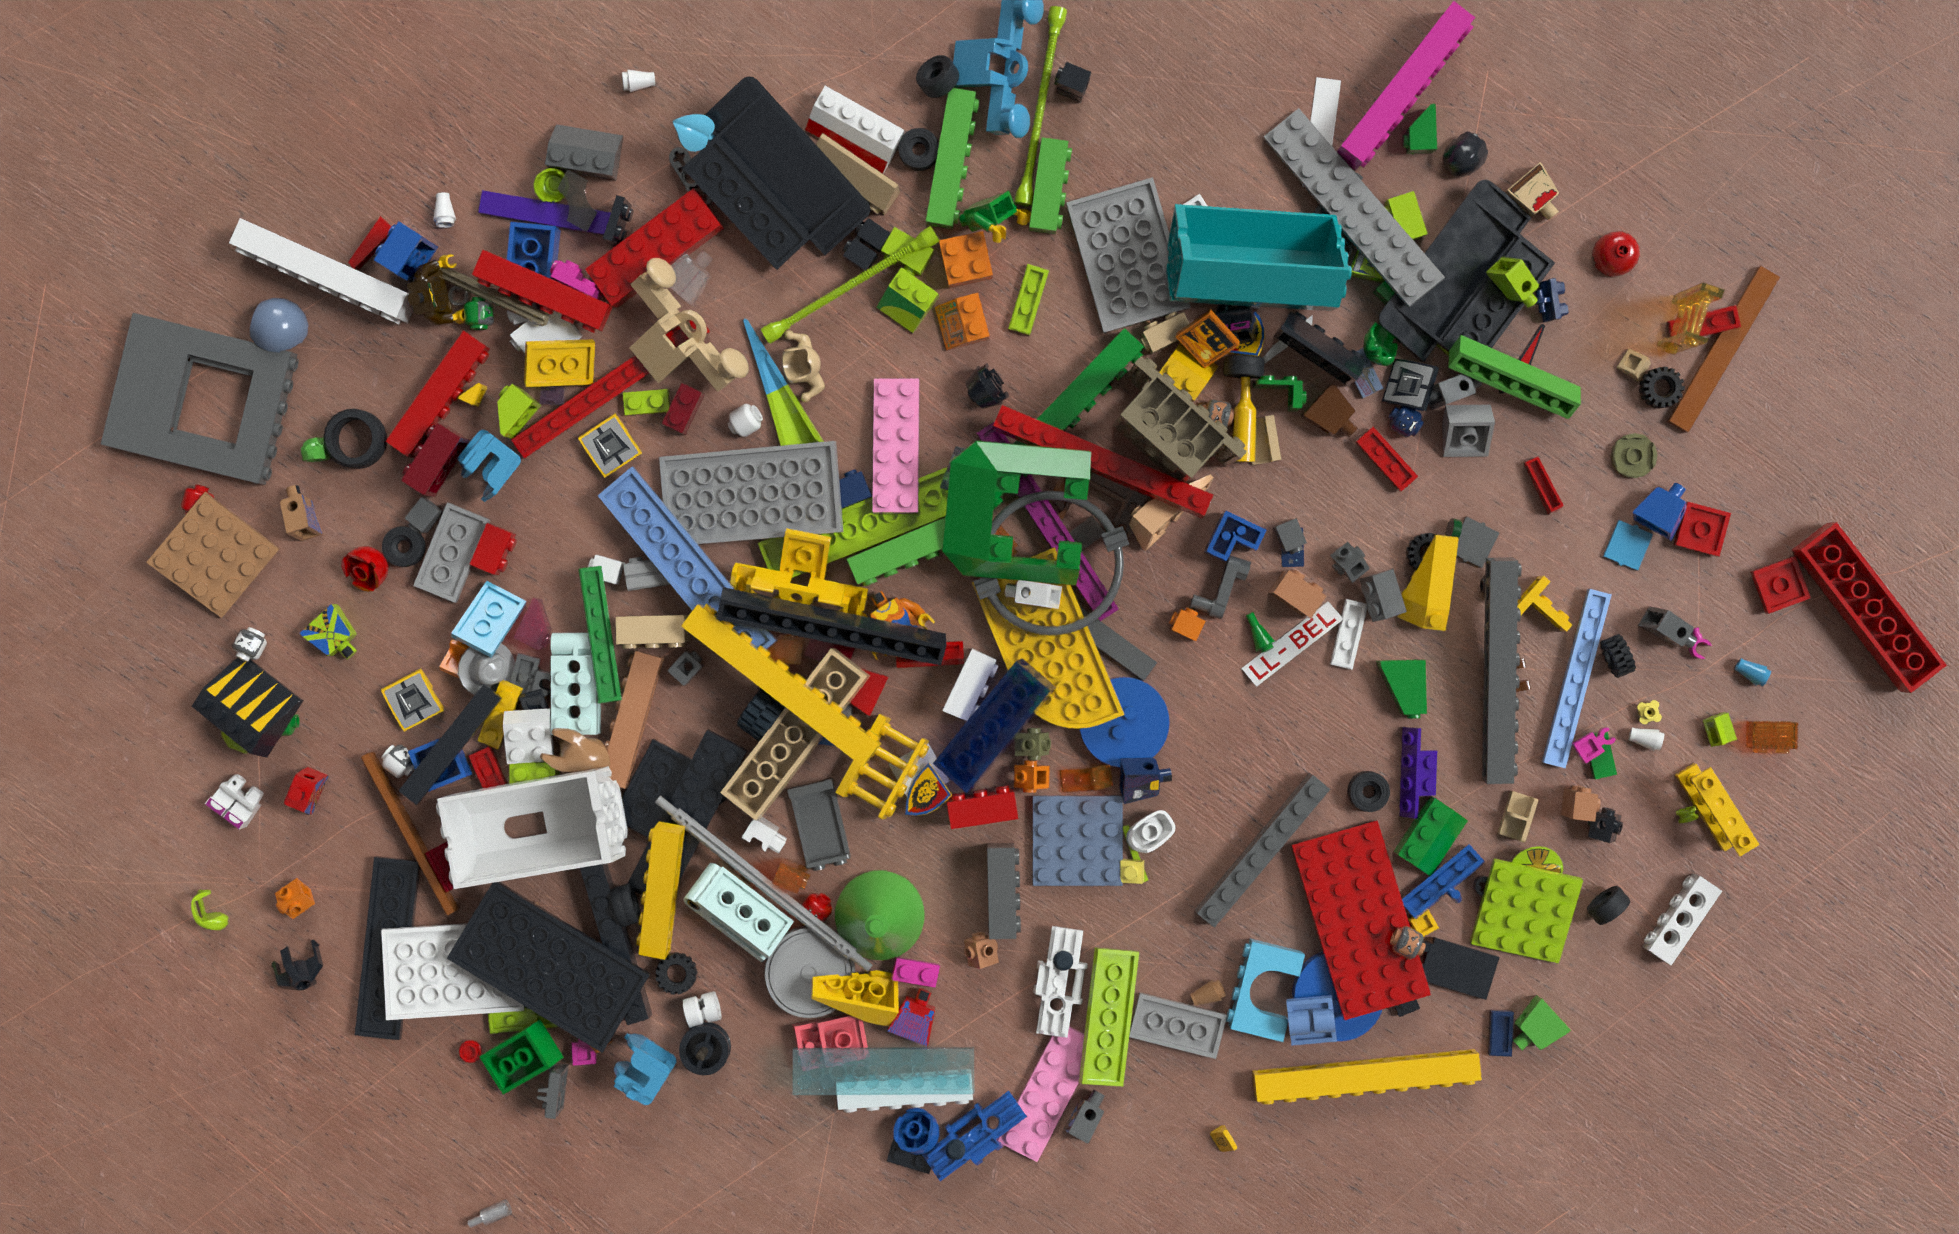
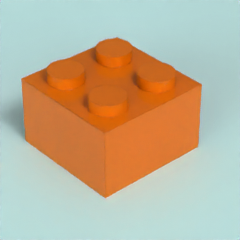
(966, 259)

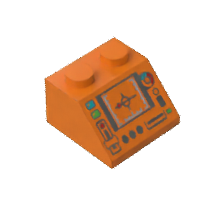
(962, 321)

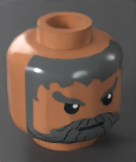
(1220, 411)
(1407, 942)

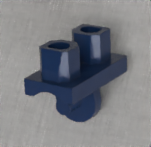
(1548, 300)

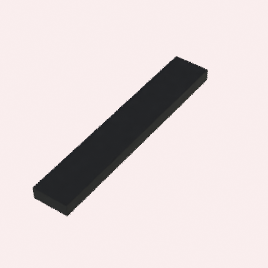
(450, 744)

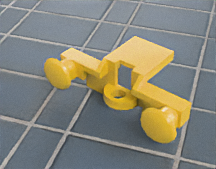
(804, 553)

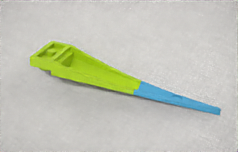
(788, 415)

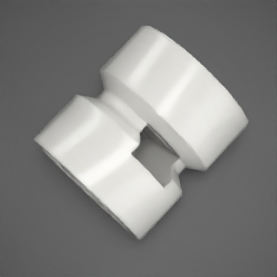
(702, 1009)

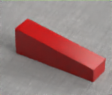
(372, 241)
(1543, 486)

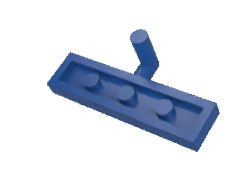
(1443, 882)

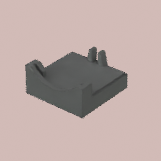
(556, 1090)

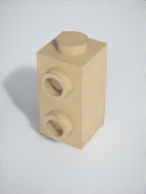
(1163, 335)

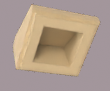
(1634, 364)

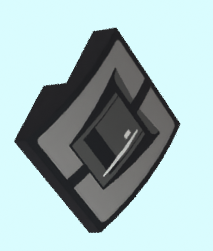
(1410, 384)

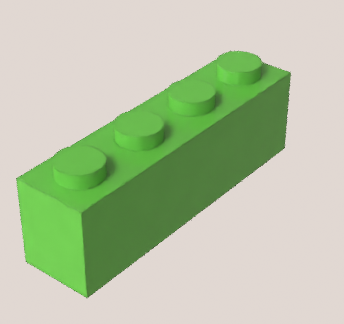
(1048, 186)

